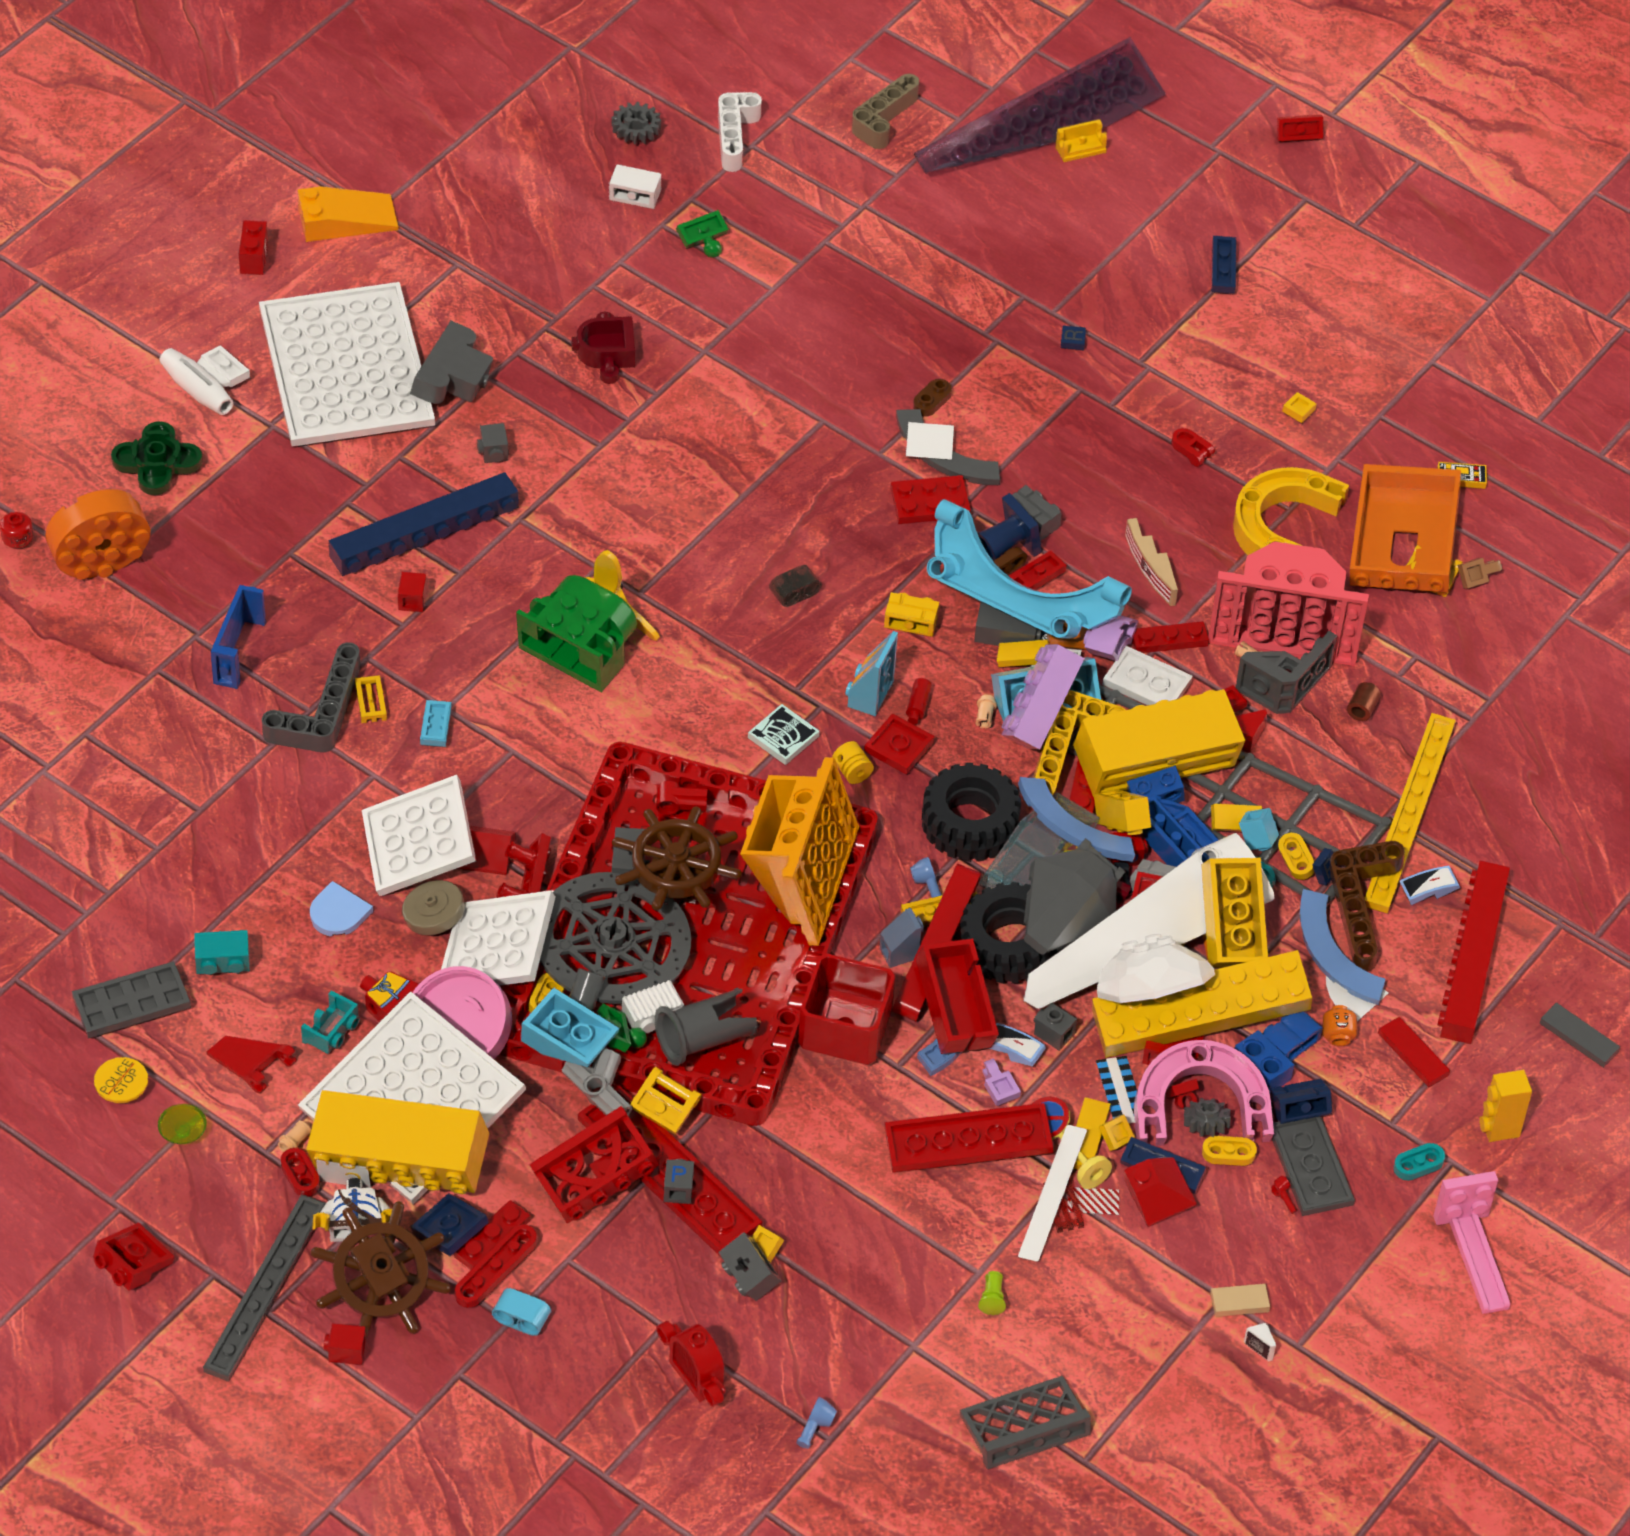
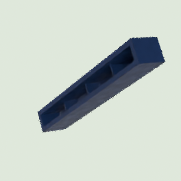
(423, 524)

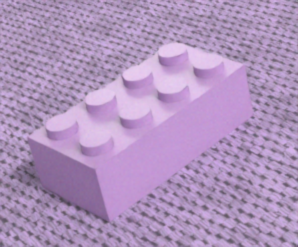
(1042, 696)

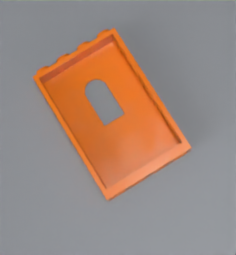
(1408, 502)

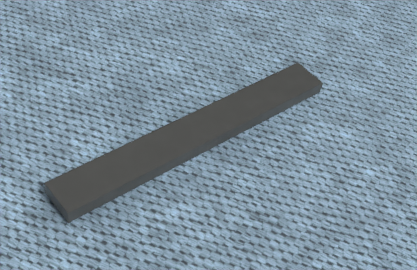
(263, 1289)

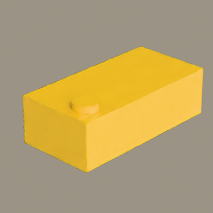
(1234, 911)

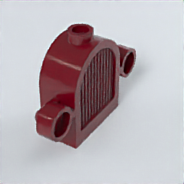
(606, 345)

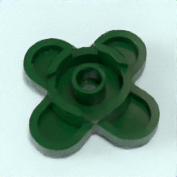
(156, 457)

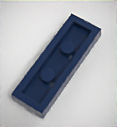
(1223, 264)
(1140, 1151)

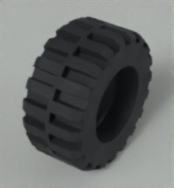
(970, 786)
(989, 911)

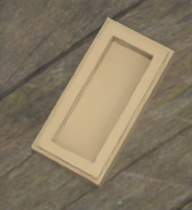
(1240, 1300)

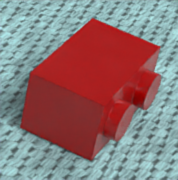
(253, 247)

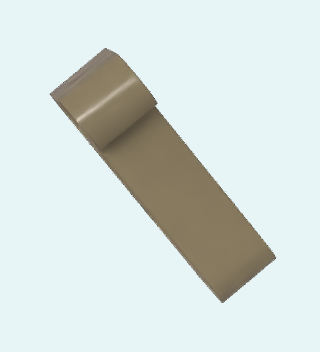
(872, 117)

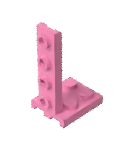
(1462, 1204)

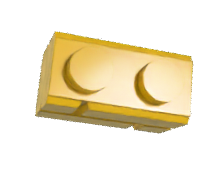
(911, 614)

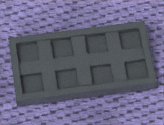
(131, 999)

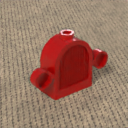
(695, 1360)

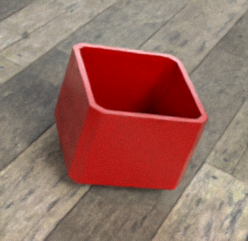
(846, 1009)

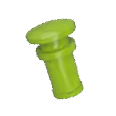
(992, 1298)

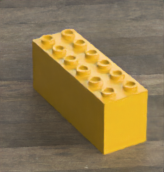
(1187, 733)
(400, 1140)

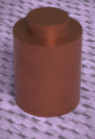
(1363, 701)

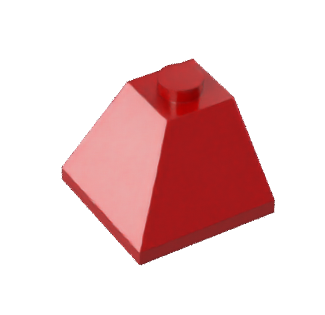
(1158, 1189)

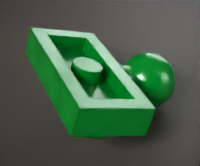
(704, 230)
(625, 1037)

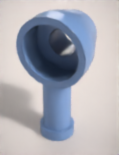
(923, 873)
(821, 1415)

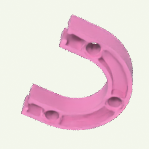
(1220, 1062)

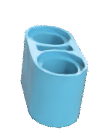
(521, 1311)

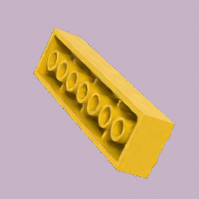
(1226, 1001)

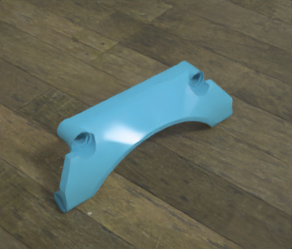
(975, 574)

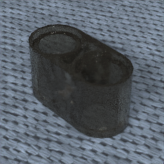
(795, 585)

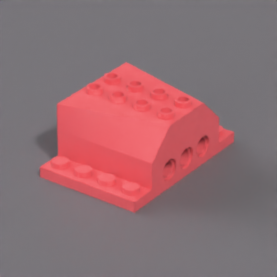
(1287, 603)

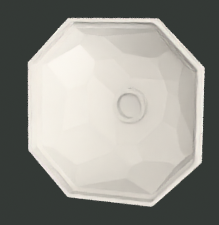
(1151, 970)

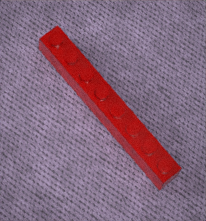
(1474, 953)

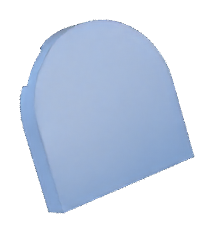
(338, 911)

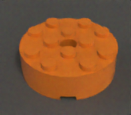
(98, 534)

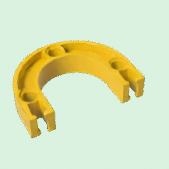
(1282, 486)

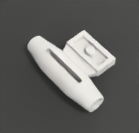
(206, 377)

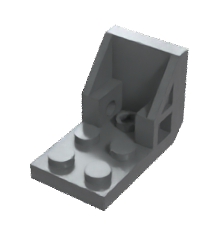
(1268, 683)

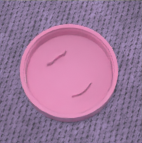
(470, 1004)

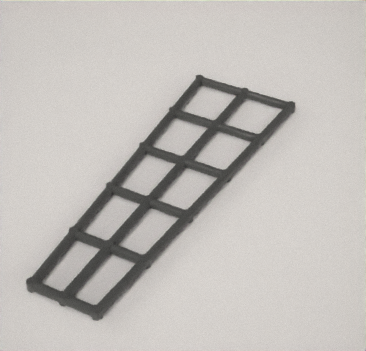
(1289, 826)

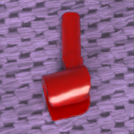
(1279, 1188)

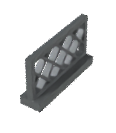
(1034, 1436)

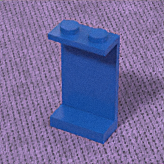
(246, 607)

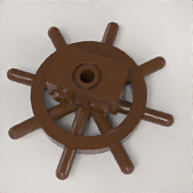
(676, 870)
(380, 1269)

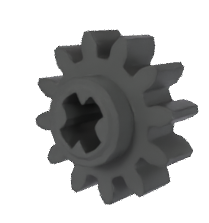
(1207, 1117)

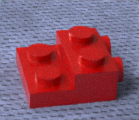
(131, 1256)

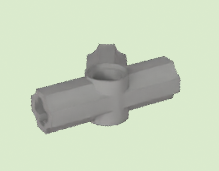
(600, 1075)

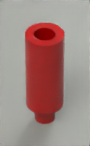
(918, 700)

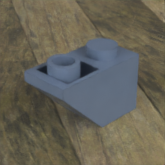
(901, 939)

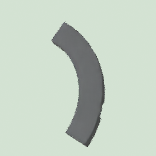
(975, 470)

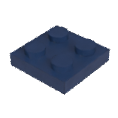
(454, 1220)

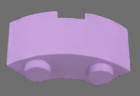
(1111, 637)

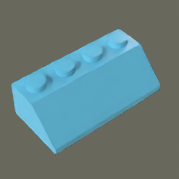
(1009, 683)

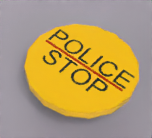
(121, 1080)

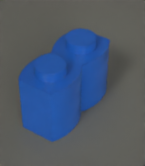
(1294, 1034)

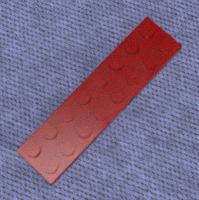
(714, 1210)

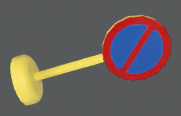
(1094, 1170)

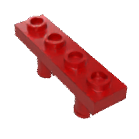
(534, 863)

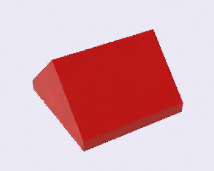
(490, 850)

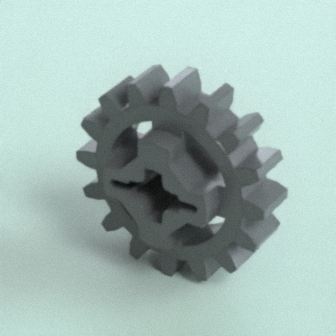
(636, 122)

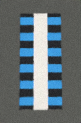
(1118, 1086)

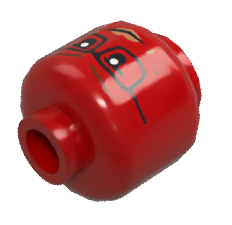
(16, 529)

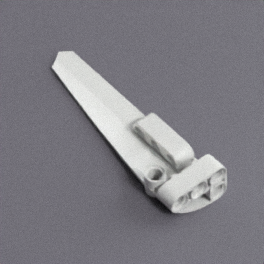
(1167, 907)

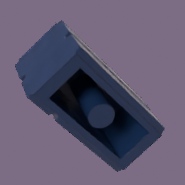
(1301, 1101)

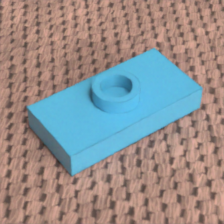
(435, 723)

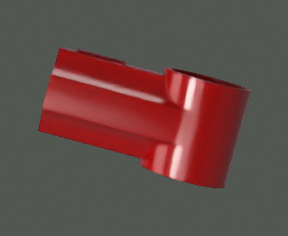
(674, 798)

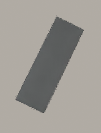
(1579, 1035)

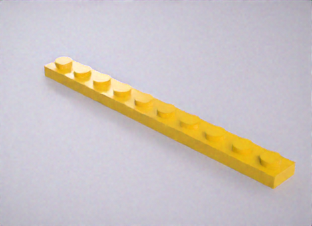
(1412, 805)

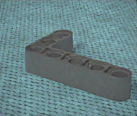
(321, 731)

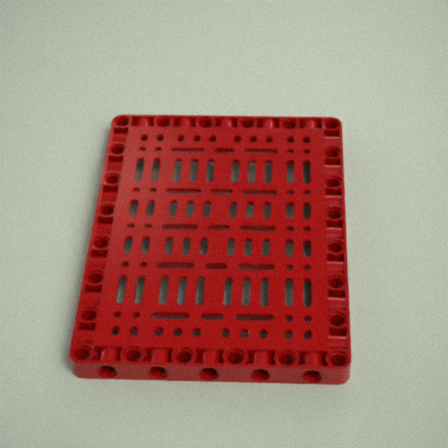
(635, 770)

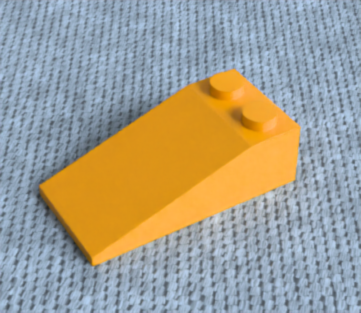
(344, 213)

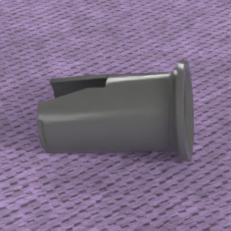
(698, 1027)

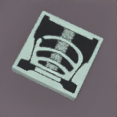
(783, 734)

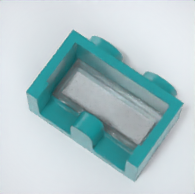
(332, 1024)

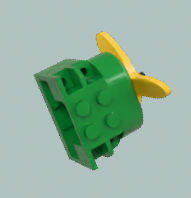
(583, 625)

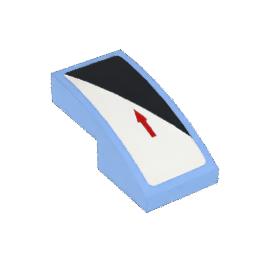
(1429, 882)
(1018, 1045)

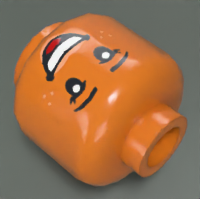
(1339, 1025)

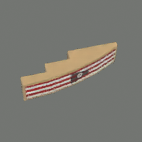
(1153, 565)

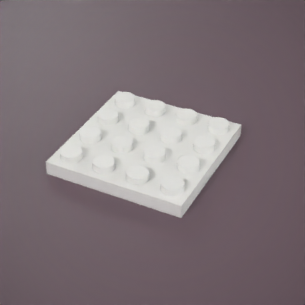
(418, 835)
(502, 936)

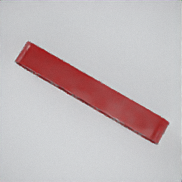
(941, 929)

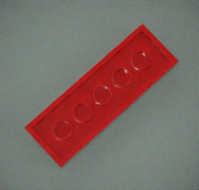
(968, 1137)

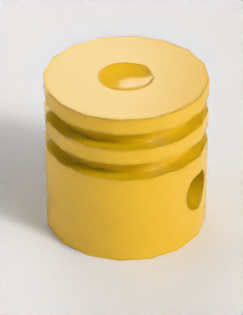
(855, 763)

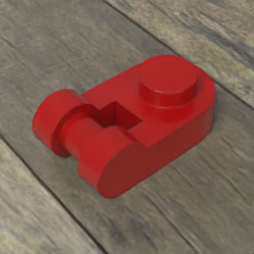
(1186, 440)

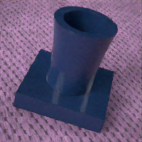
(1014, 529)

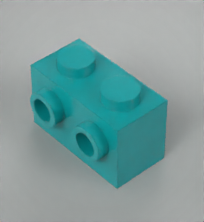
(221, 952)

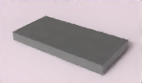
(1311, 1166)

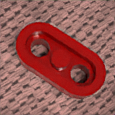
(302, 1173)

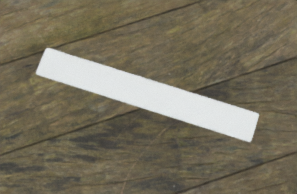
(1052, 1193)

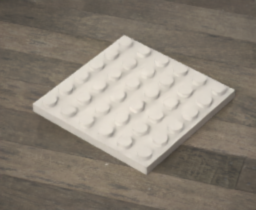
(421, 1060)

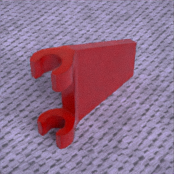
(250, 1057)

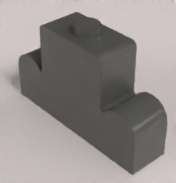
(453, 367)

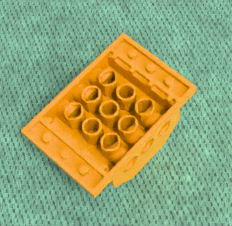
(802, 844)

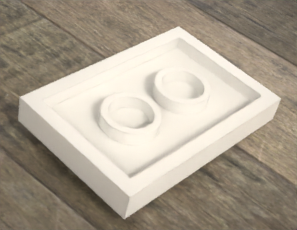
(1146, 678)

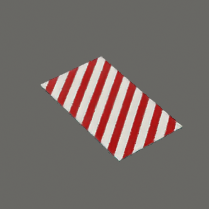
(1097, 1201)

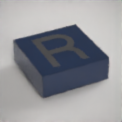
(1073, 337)
(1322, 866)

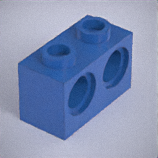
(1162, 783)
(1267, 1059)

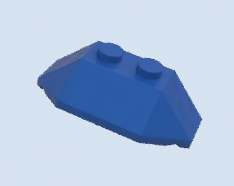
(1175, 831)

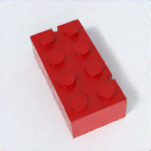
(955, 1000)

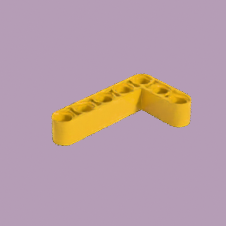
(1060, 738)

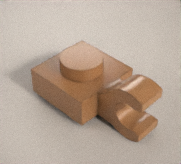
(1476, 571)

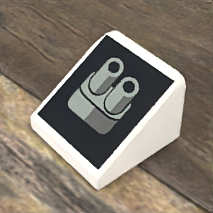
(1260, 1340)

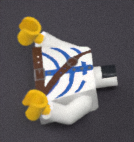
(361, 1200)

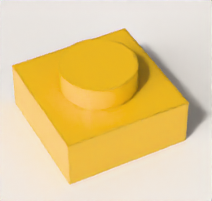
(1299, 407)
(1116, 1132)
(768, 1242)

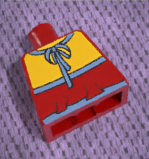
(386, 993)

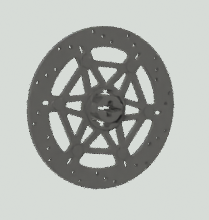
(673, 924)

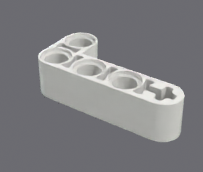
(732, 111)

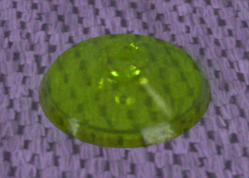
(182, 1123)

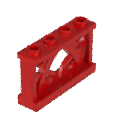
(599, 1189)

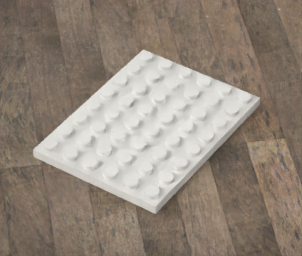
(345, 363)

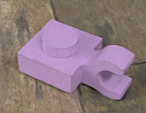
(999, 1085)

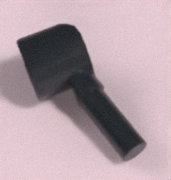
(1125, 877)

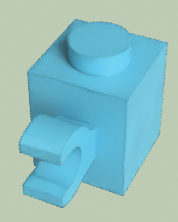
(1259, 829)

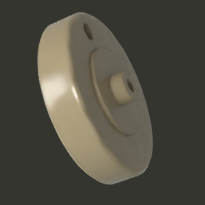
(433, 907)

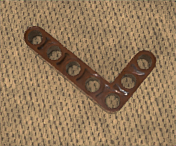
(1354, 899)

